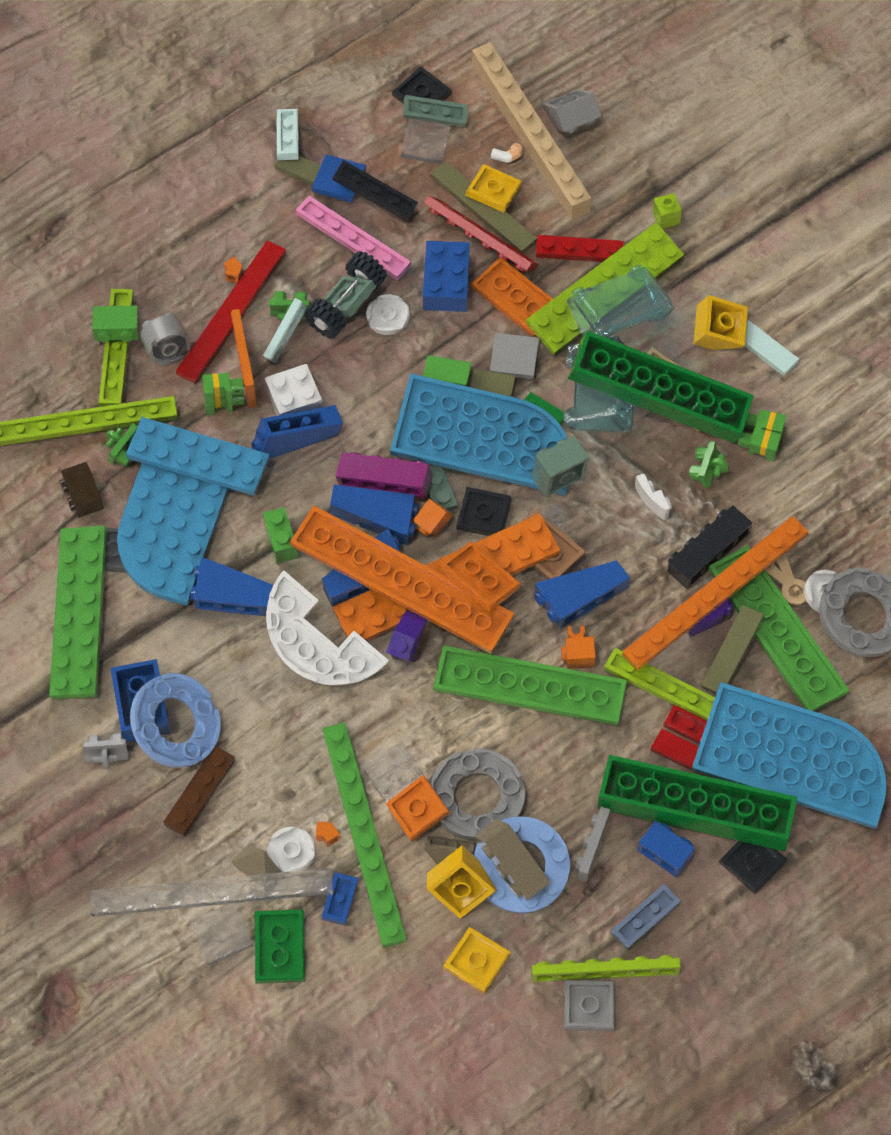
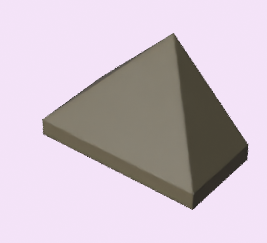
(440, 848)
(254, 862)

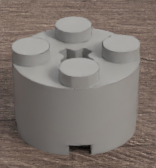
(165, 339)

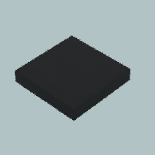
(422, 85)
(483, 512)
(752, 864)

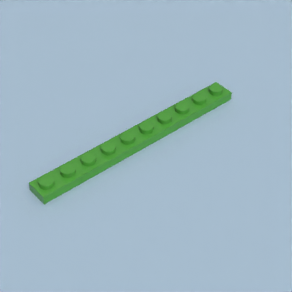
(364, 835)

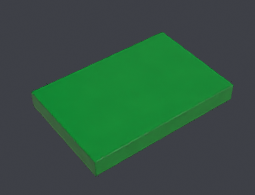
(279, 946)

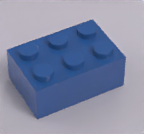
(446, 276)
(126, 684)

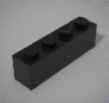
(709, 546)

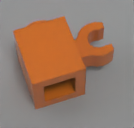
(578, 650)

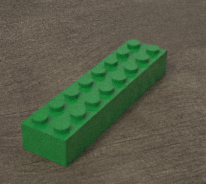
(660, 387)
(697, 802)

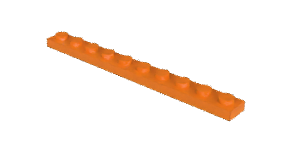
(714, 593)

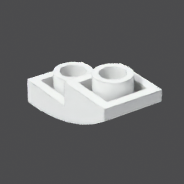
(653, 499)

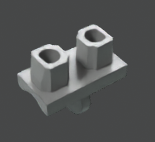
(105, 751)

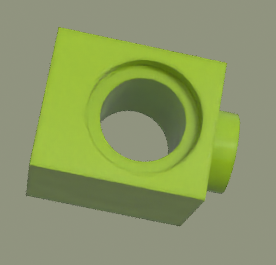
(667, 211)

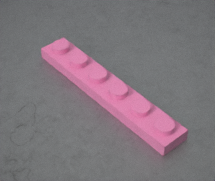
(352, 236)

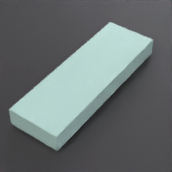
(287, 134)
(285, 331)
(769, 349)

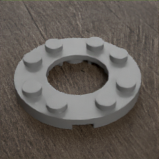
(833, 619)
(483, 762)

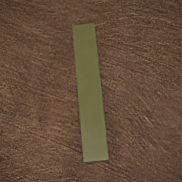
(499, 222)

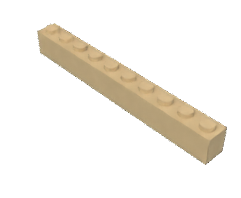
(531, 131)

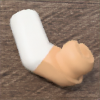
(508, 156)

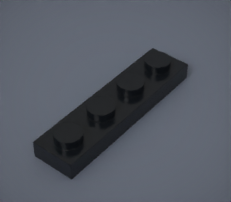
(375, 190)

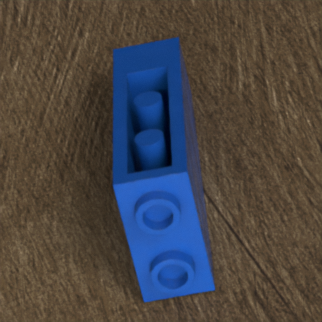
(296, 430)
(376, 510)
(342, 588)
(229, 590)
(580, 592)

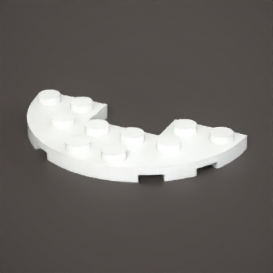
(307, 649)

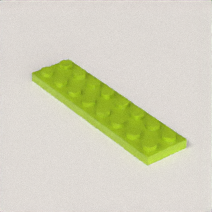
(651, 249)

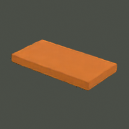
(510, 293)
(243, 358)

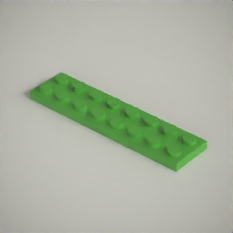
(78, 613)
(786, 640)
(530, 685)

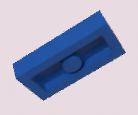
(339, 903)

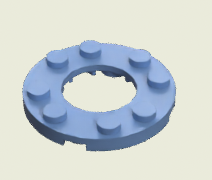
(196, 698)
(556, 867)

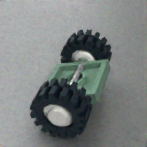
(346, 295)

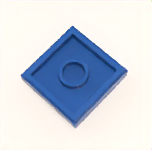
(326, 186)

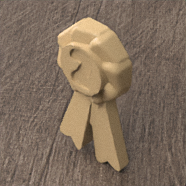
(792, 588)

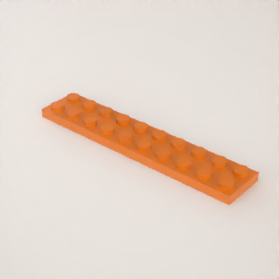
(512, 548)
(399, 579)

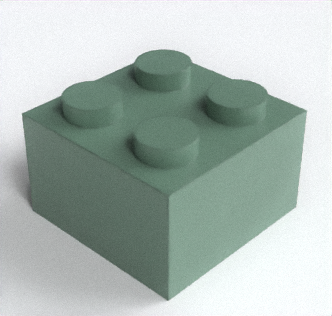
(559, 466)

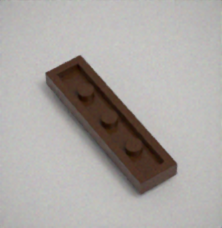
(199, 791)

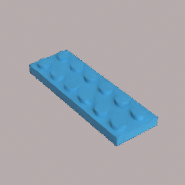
(197, 456)

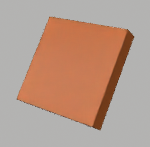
(418, 808)

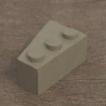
(512, 859)

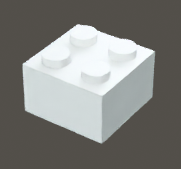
(293, 391)

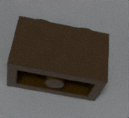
(81, 489)

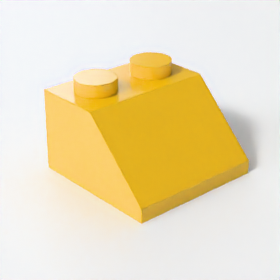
(720, 324)
(460, 882)

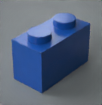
(666, 848)

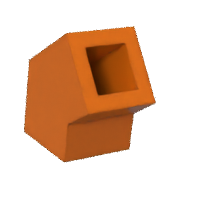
(233, 270)
(327, 833)

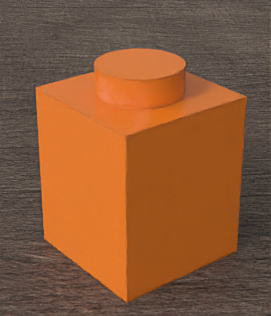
(432, 518)

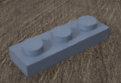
(645, 917)

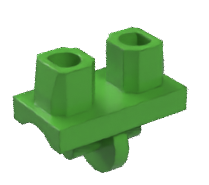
(280, 306)
(119, 451)
(712, 464)

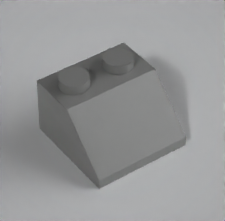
(572, 110)

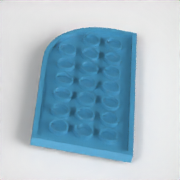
(473, 431)
(167, 531)
(792, 753)

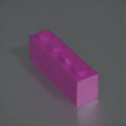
(384, 474)

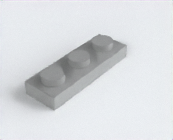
(592, 843)

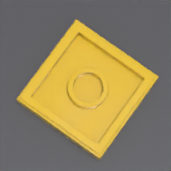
(493, 188)
(476, 960)

